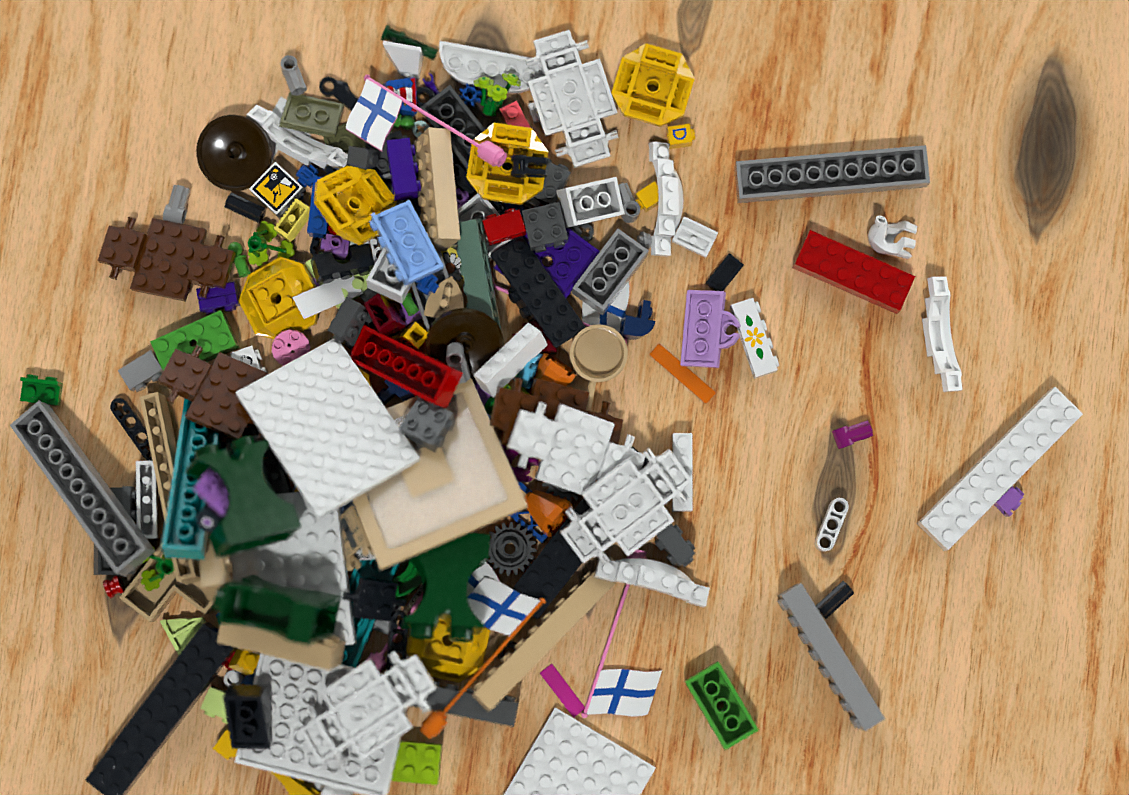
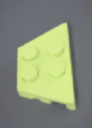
(181, 631)

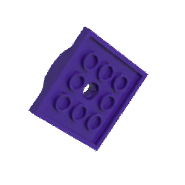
(568, 261)

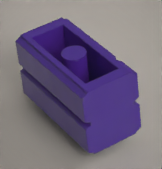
(219, 299)

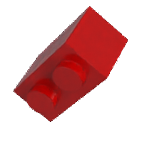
(504, 226)

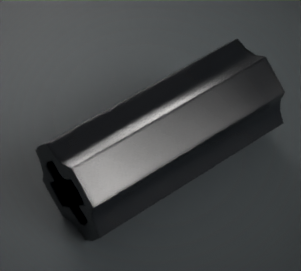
(245, 208)
(834, 599)

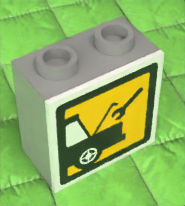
(277, 190)

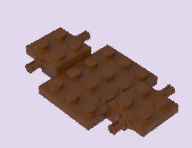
(167, 258)
(211, 390)
(510, 401)

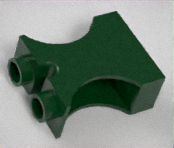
(254, 511)
(445, 580)
(282, 610)

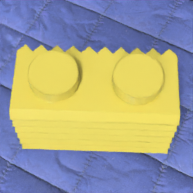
(293, 220)

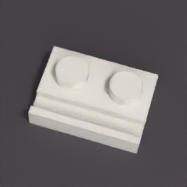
(695, 237)

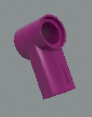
(847, 435)

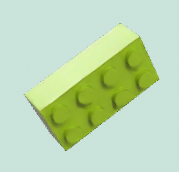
(418, 762)

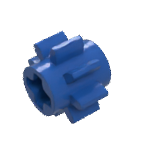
(472, 90)
(306, 175)
(427, 284)

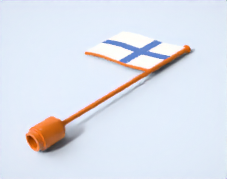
(500, 611)

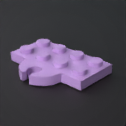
(706, 329)

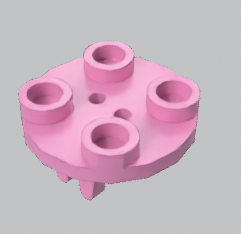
(282, 352)

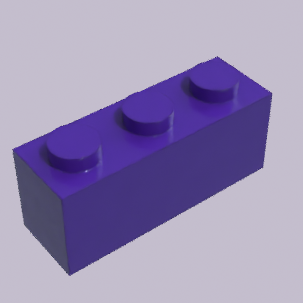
(402, 169)

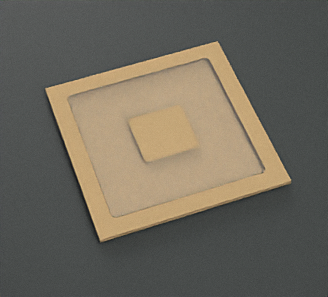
(446, 491)

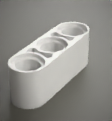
(838, 517)

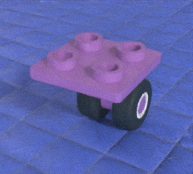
(215, 493)

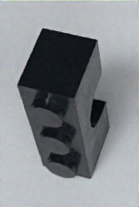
(328, 269)

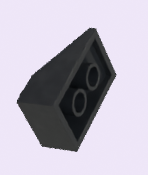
(248, 716)

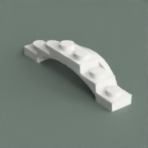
(296, 143)
(669, 200)
(938, 334)
(653, 576)

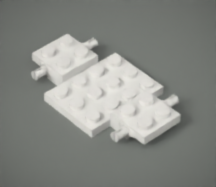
(572, 98)
(571, 447)
(627, 506)
(367, 709)

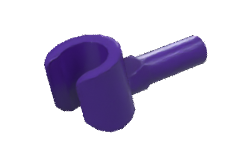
(431, 84)

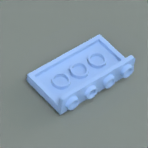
(406, 243)

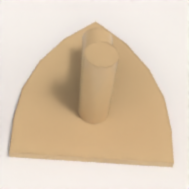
(446, 298)

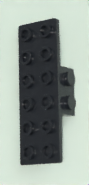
(536, 292)

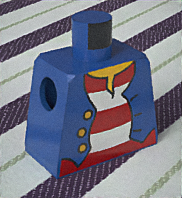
(407, 89)

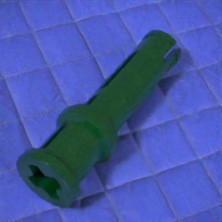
(400, 37)

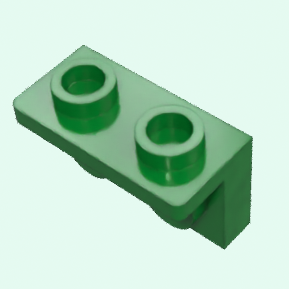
(41, 390)

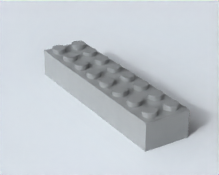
(831, 657)

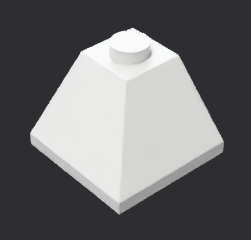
(405, 58)

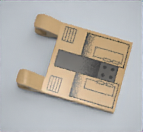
(354, 538)

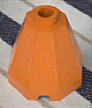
(554, 371)
(547, 510)

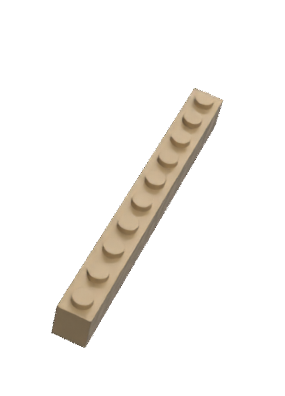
(163, 454)
(541, 640)

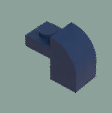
(637, 327)
(386, 395)

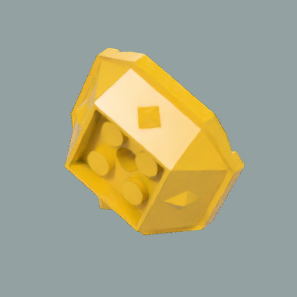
(658, 67)
(494, 182)
(356, 189)
(260, 292)
(452, 661)

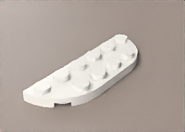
(470, 63)

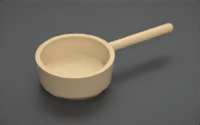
(598, 356)

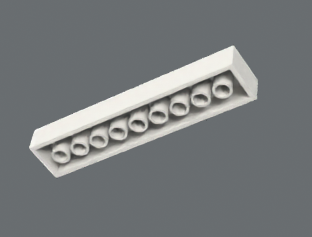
(999, 469)

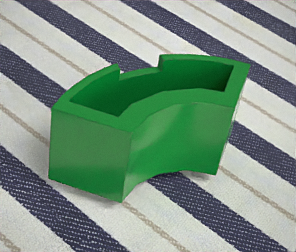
(408, 581)

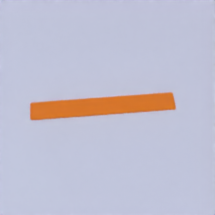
(682, 373)

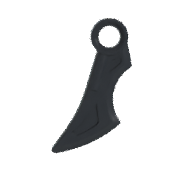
(340, 92)

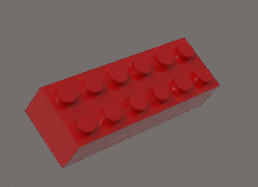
(853, 272)
(405, 366)

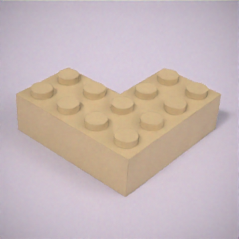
(152, 603)

